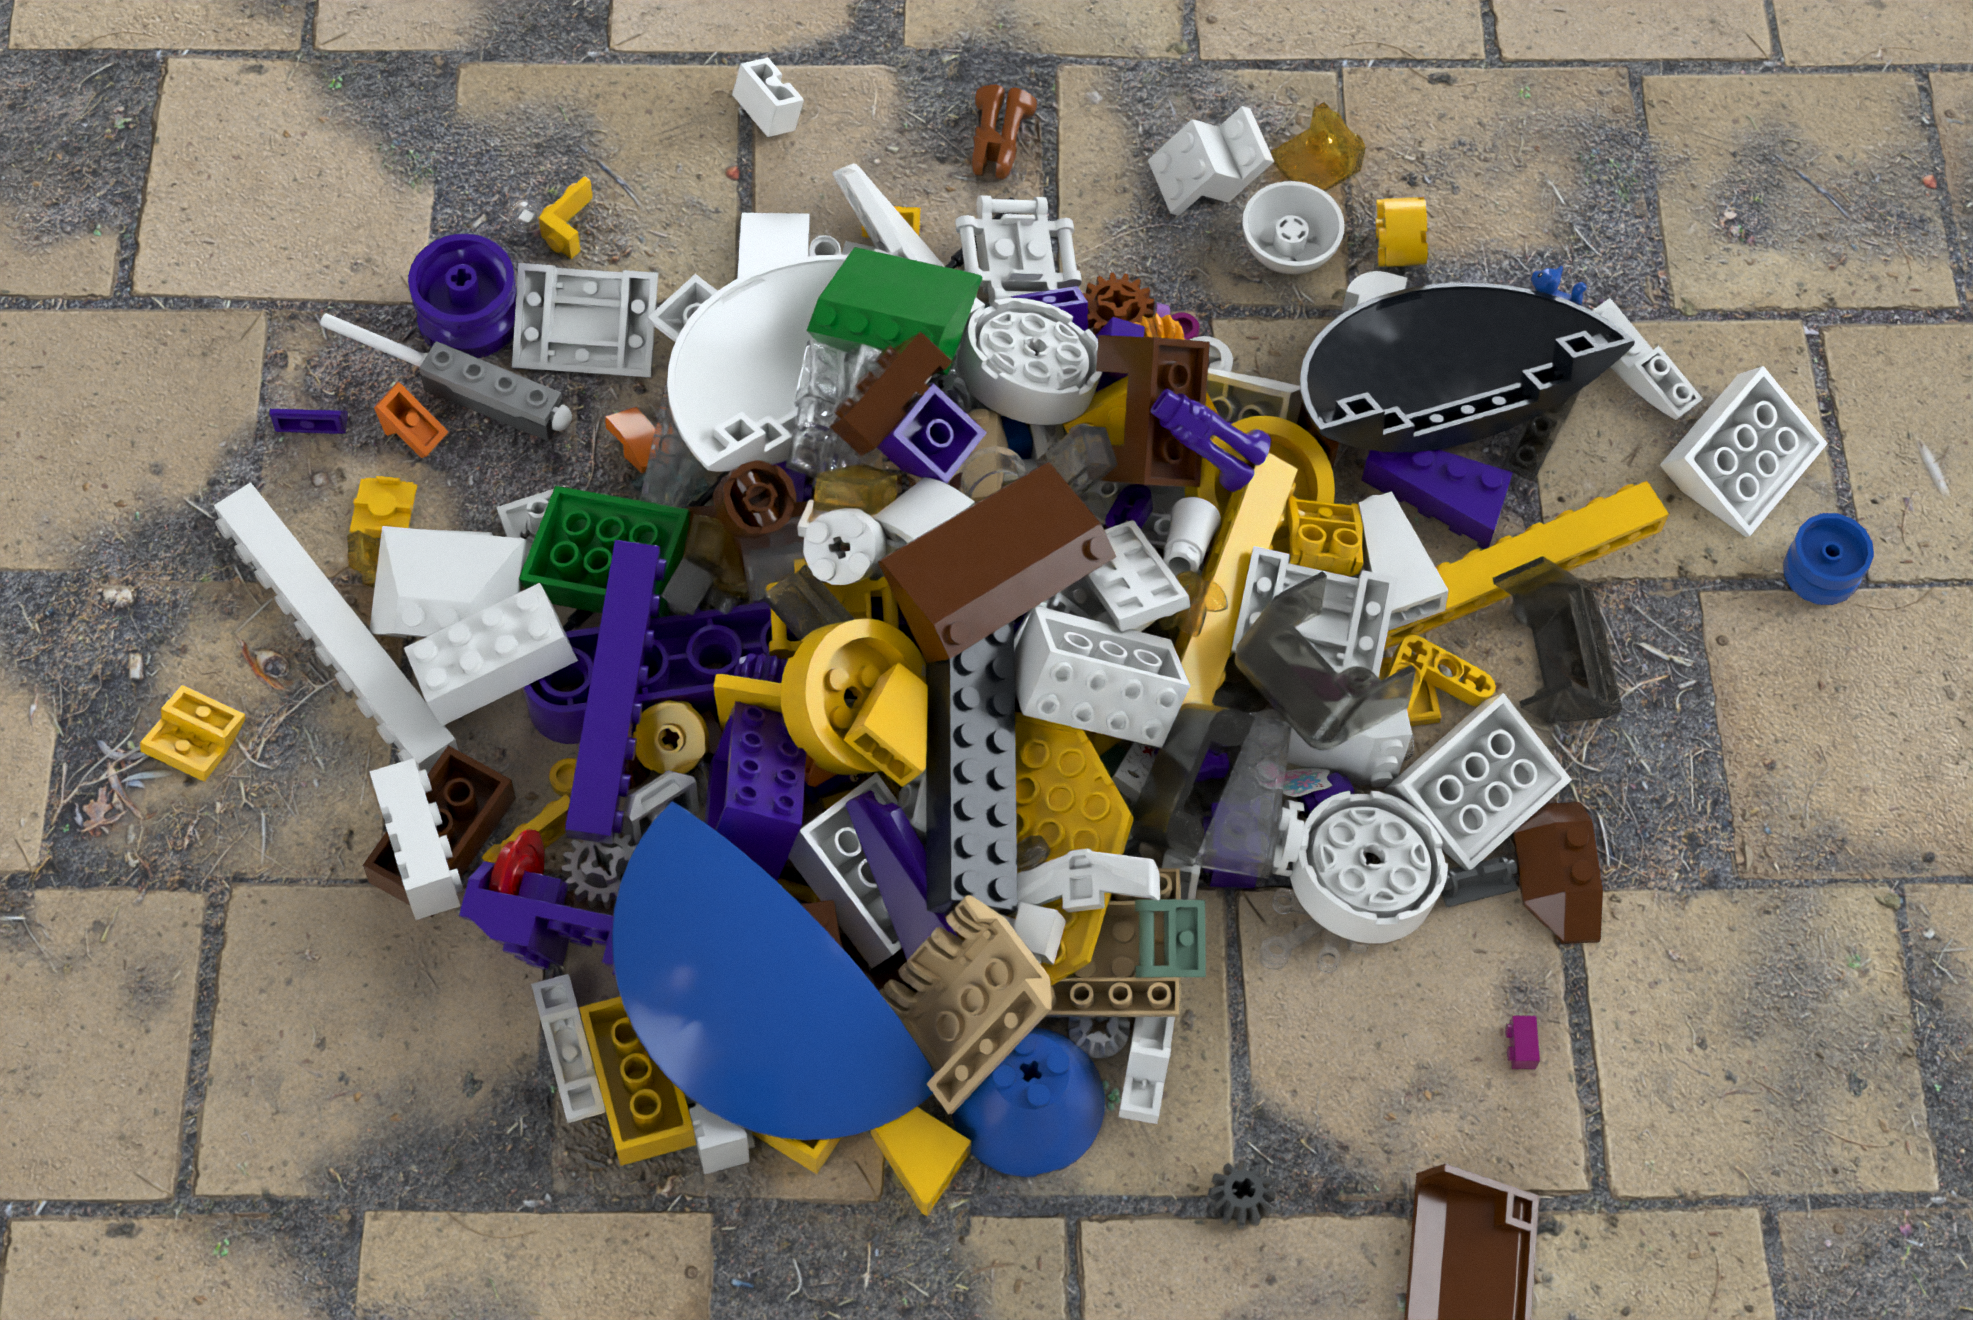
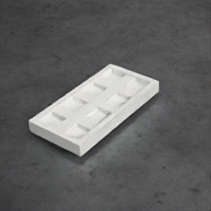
(1137, 582)

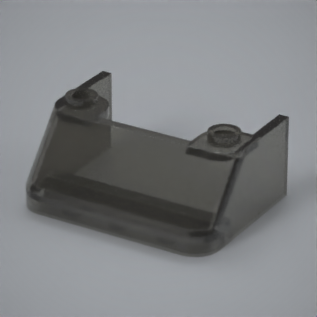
(1567, 641)
(1301, 684)

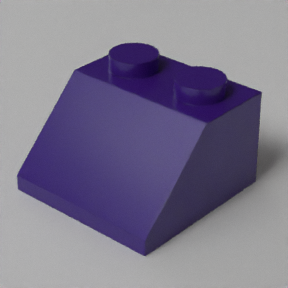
(932, 437)

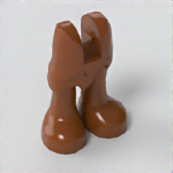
(987, 141)

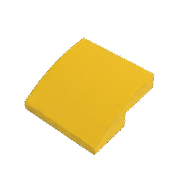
(193, 733)

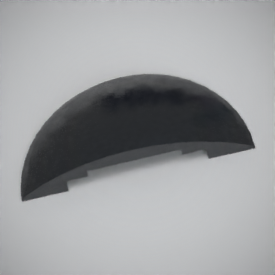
(1451, 364)

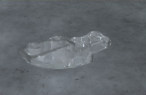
(817, 397)

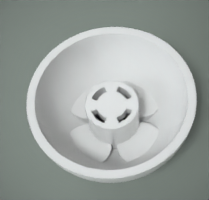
(1292, 227)

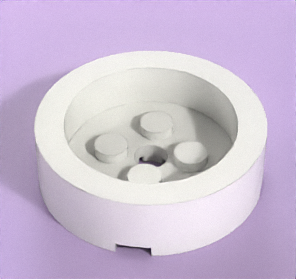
(1012, 380)
(1374, 899)

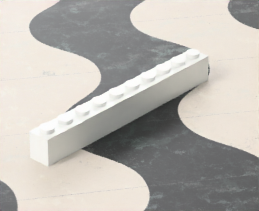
(333, 627)

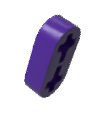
(1121, 510)

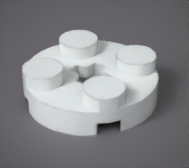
(1288, 838)

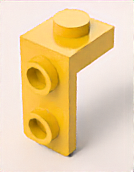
(554, 218)

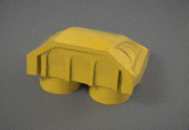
(1325, 536)

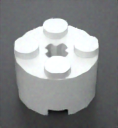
(824, 551)

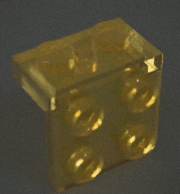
(1322, 153)

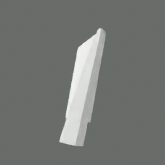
(880, 218)

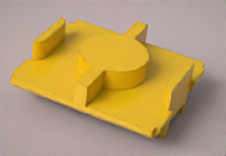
(382, 503)

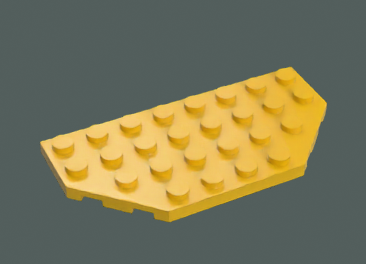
(1073, 806)

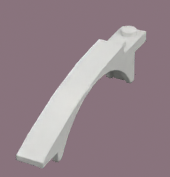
(1153, 1036)

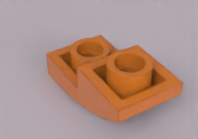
(634, 433)

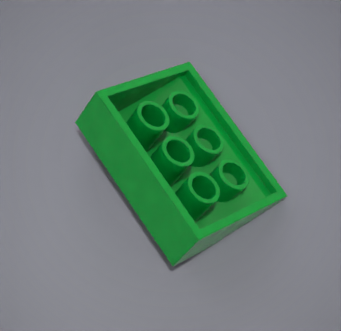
(891, 298)
(578, 540)

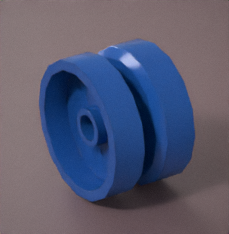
(1828, 558)

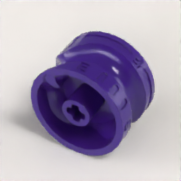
(464, 294)

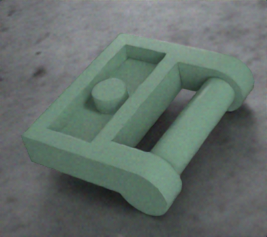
(1182, 938)

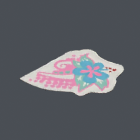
(1305, 781)

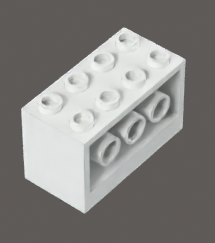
(1098, 677)

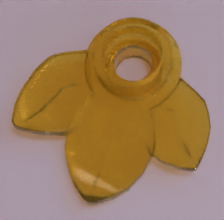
(1203, 597)

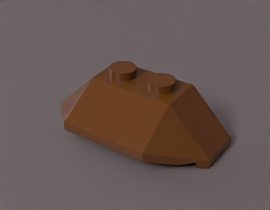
(1561, 871)

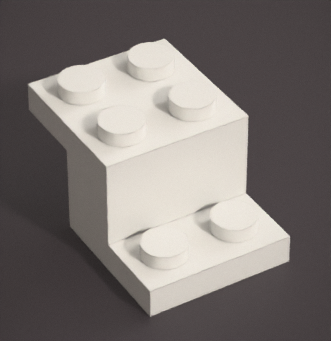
(1210, 160)

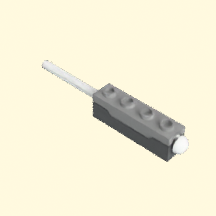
(473, 383)

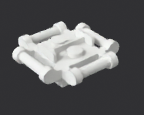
(1017, 248)

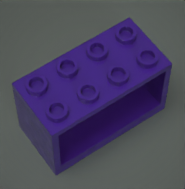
(757, 786)

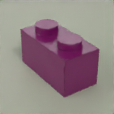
(1523, 1042)

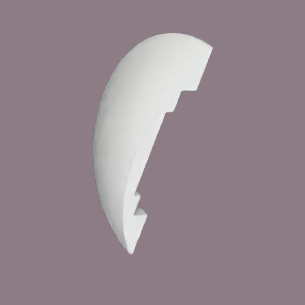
(743, 360)

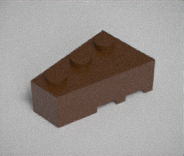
(887, 392)

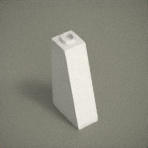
(1395, 551)

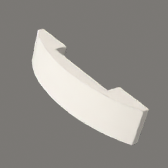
(568, 1048)

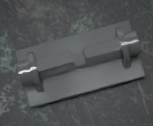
(1483, 881)

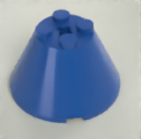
(1035, 1107)

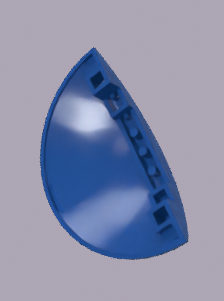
(752, 994)

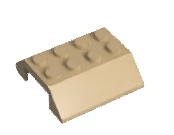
(970, 999)

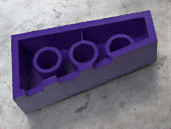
(1443, 486)

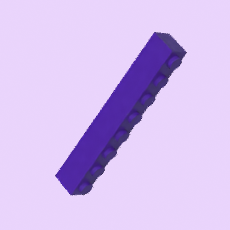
(614, 693)

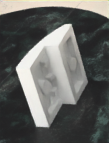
(921, 509)

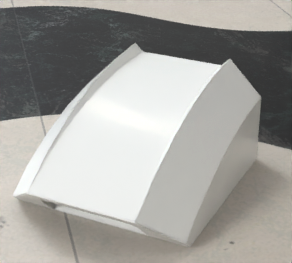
(649, 801)

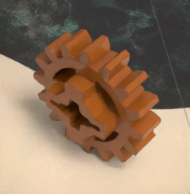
(1117, 299)

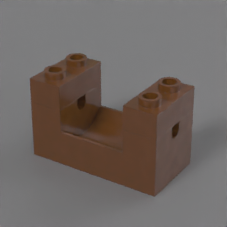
(1152, 365)

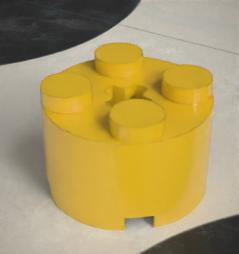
(1401, 231)

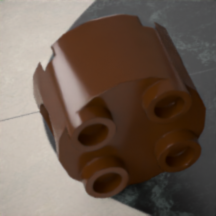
(754, 499)

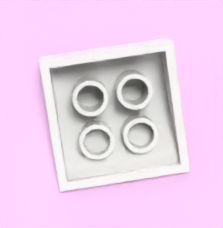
(1365, 759)

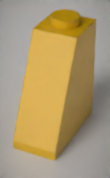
(893, 725)
(922, 1154)

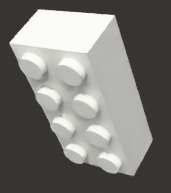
(490, 654)

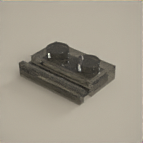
(805, 603)

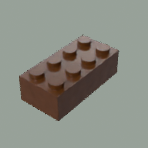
(470, 806)

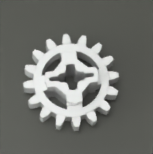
(591, 879)

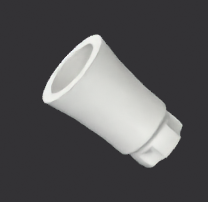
(1190, 532)

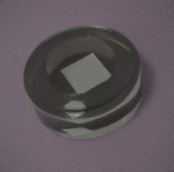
(1032, 852)

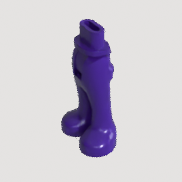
(1195, 424)

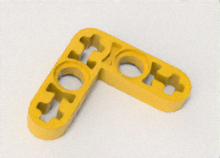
(1428, 658)

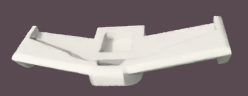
(1084, 877)

